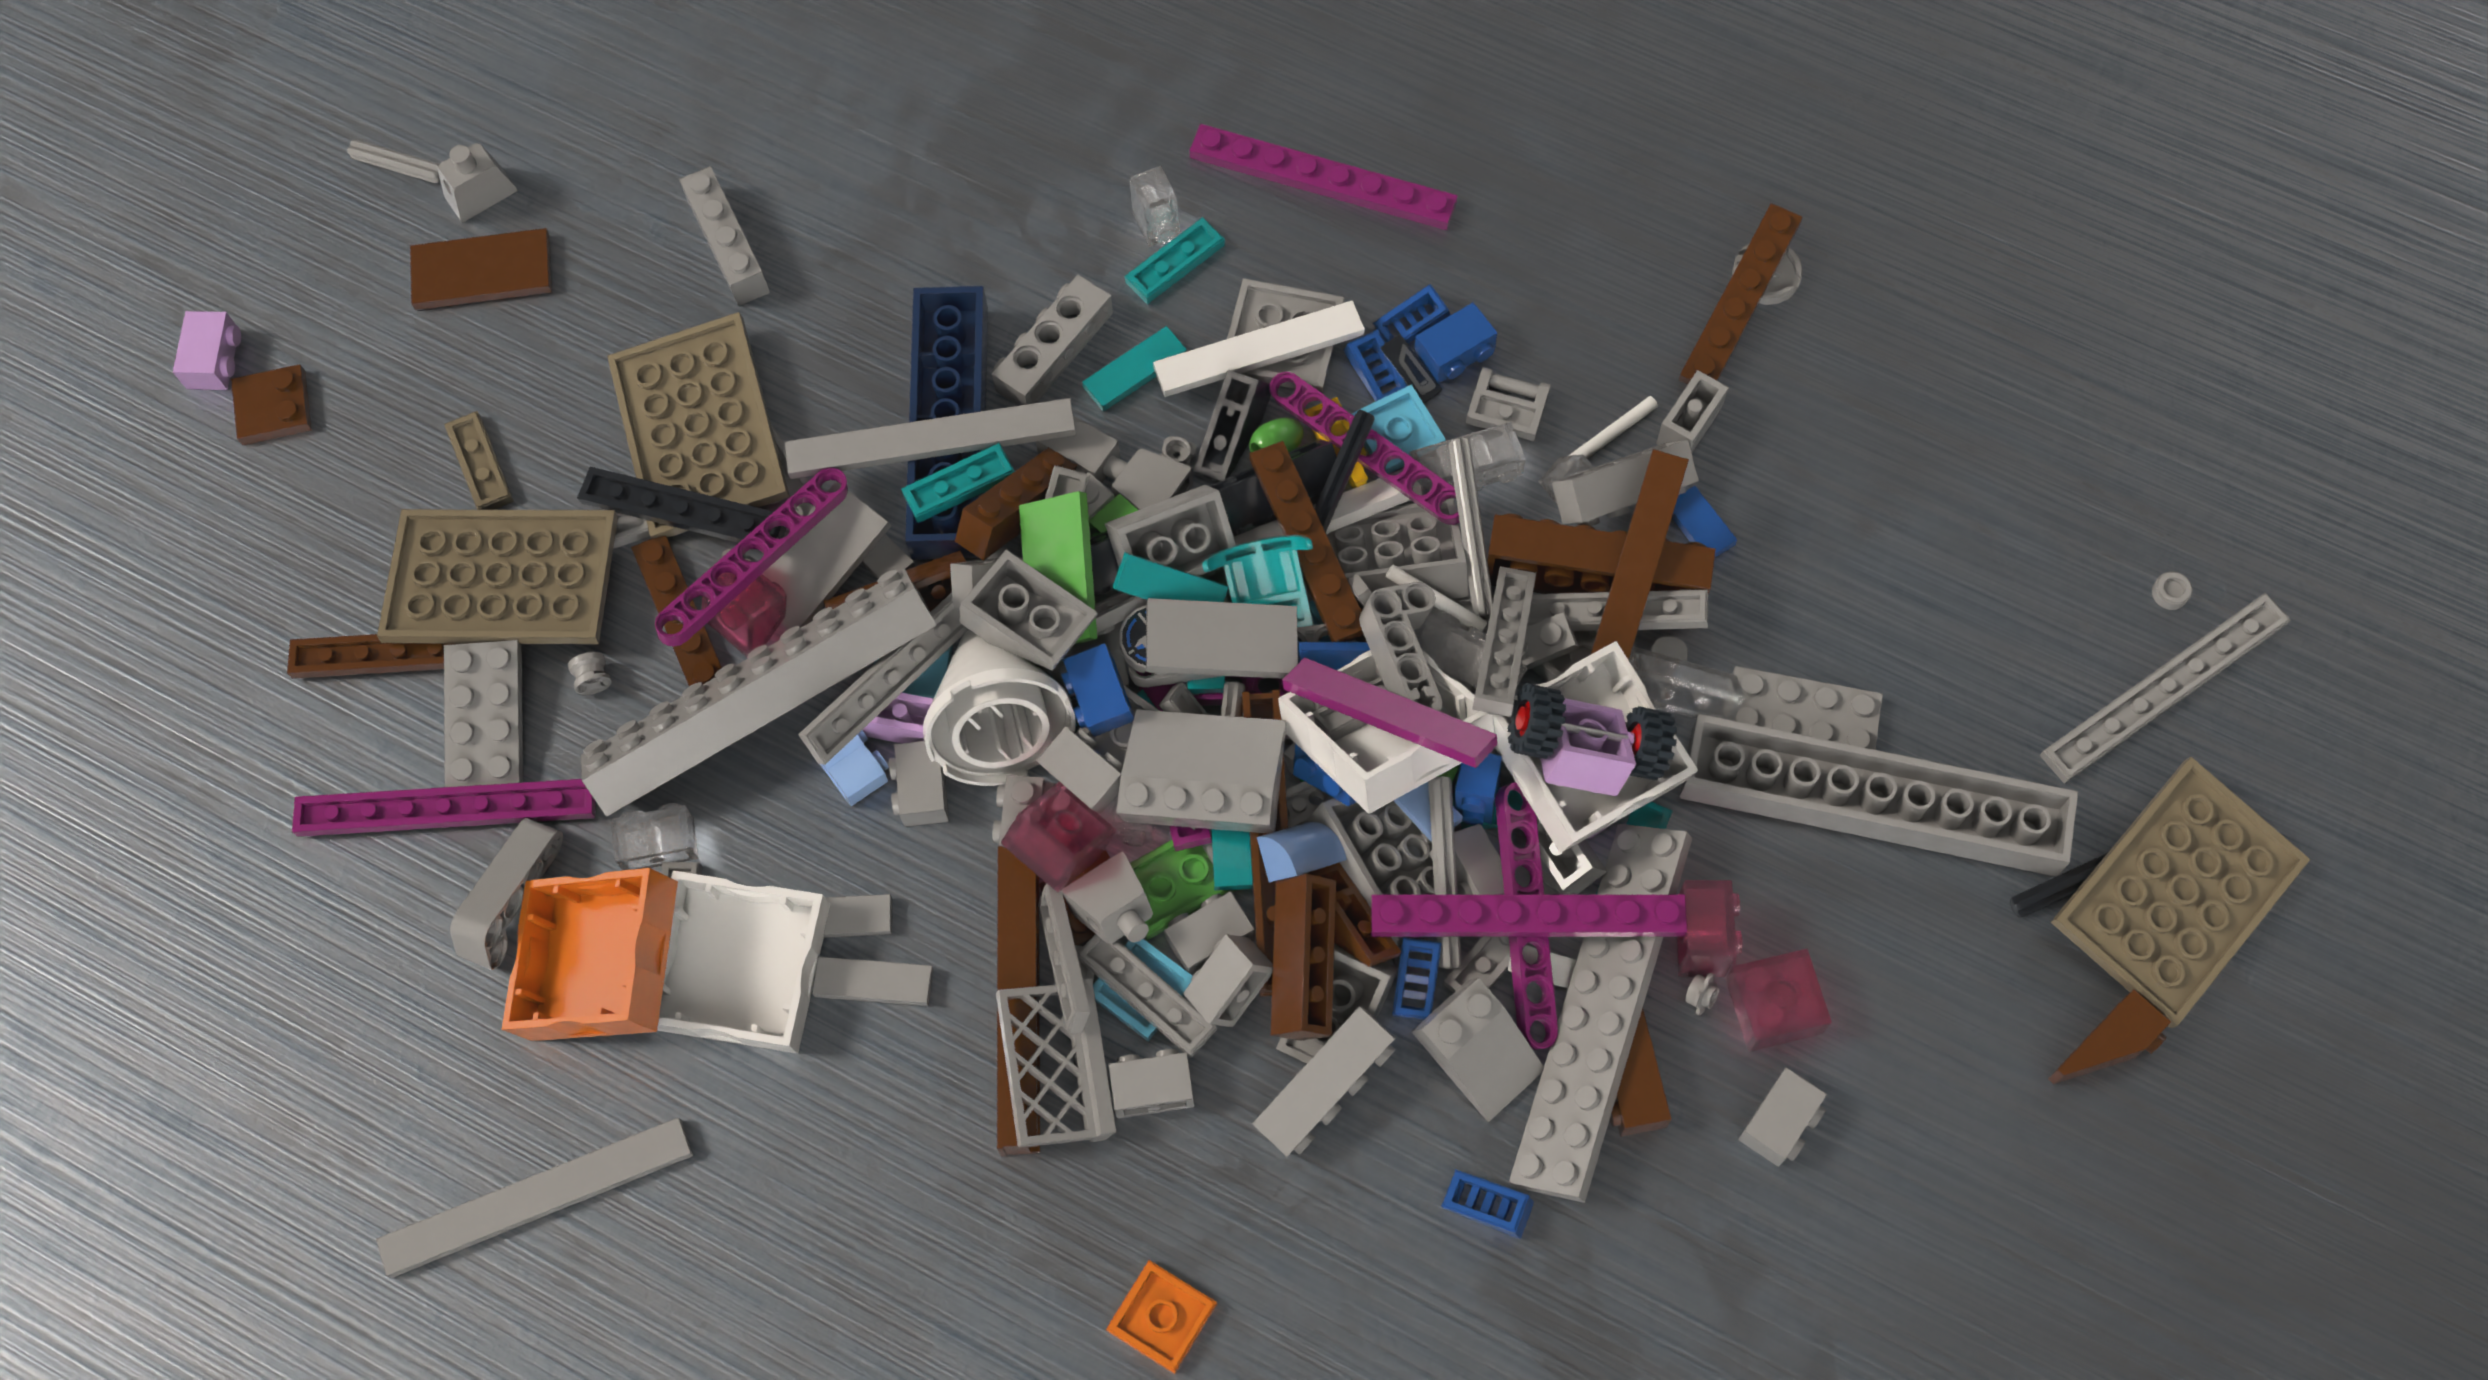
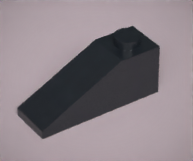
(1232, 424)

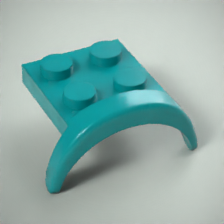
(1266, 573)

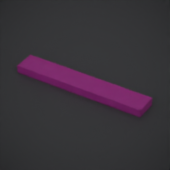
(1390, 712)

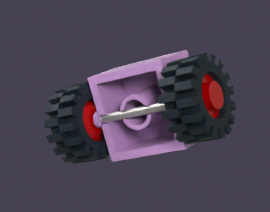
(1590, 743)

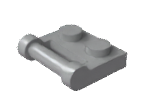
(1494, 408)

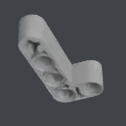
(1398, 627)
(488, 909)

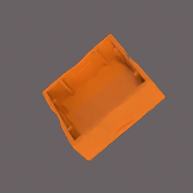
(591, 955)

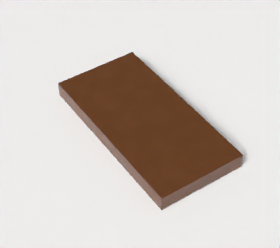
(480, 269)

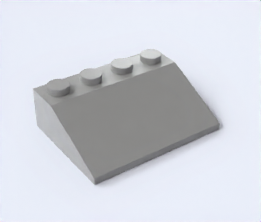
(1410, 541)
(1202, 771)
(1381, 850)

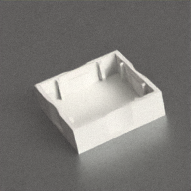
(1370, 761)
(1576, 814)
(741, 962)

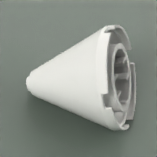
(993, 714)

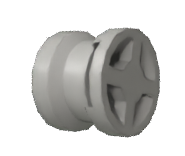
(589, 673)

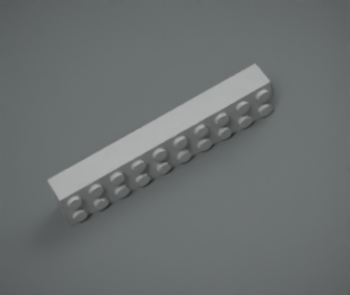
(754, 691)
(1881, 795)

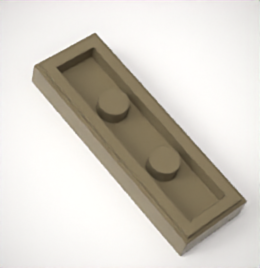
(478, 462)

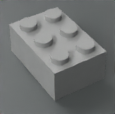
(1175, 531)

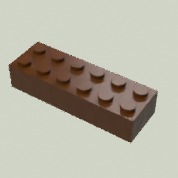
(1586, 558)

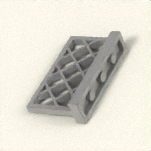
(1088, 1068)

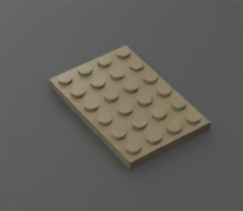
(699, 416)
(498, 576)
(2180, 891)

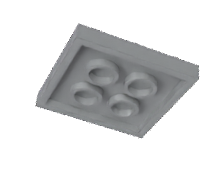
(1268, 304)

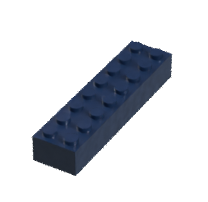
(945, 382)

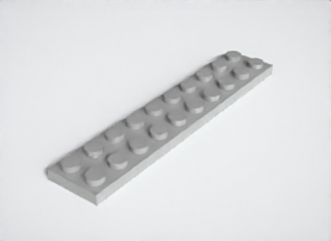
(1597, 1025)

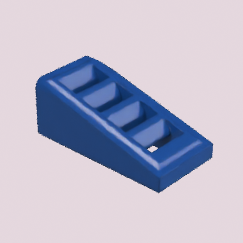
(1405, 309)
(1353, 352)
(1424, 947)
(1520, 1215)

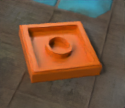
(1161, 1317)

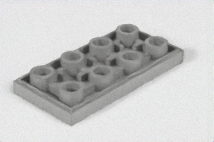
(826, 557)
(1220, 638)

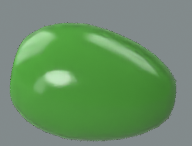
(1277, 430)

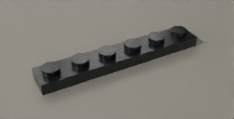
(672, 506)

